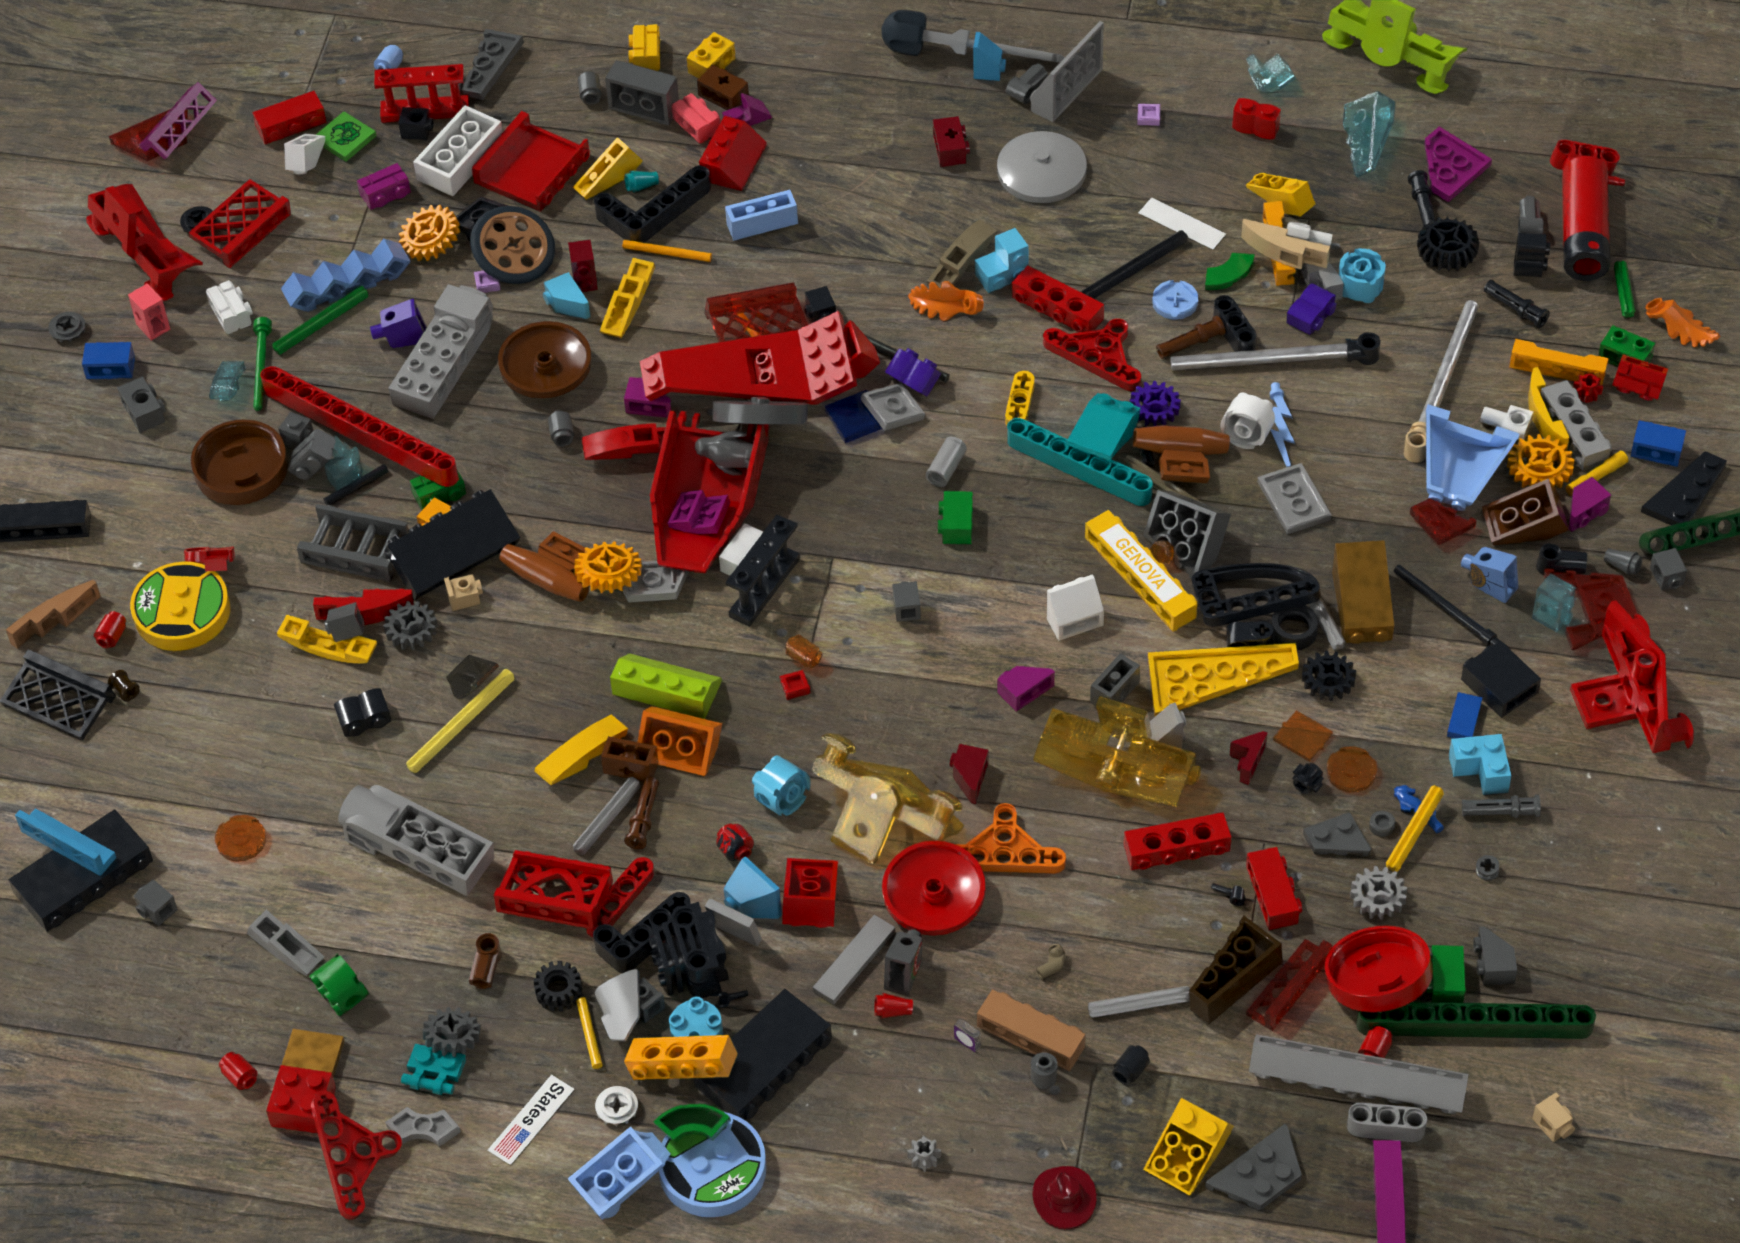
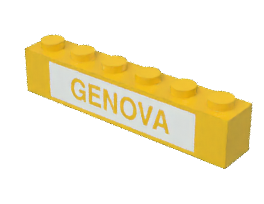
(1141, 570)

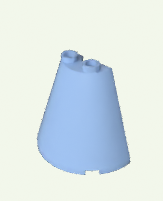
(1461, 458)

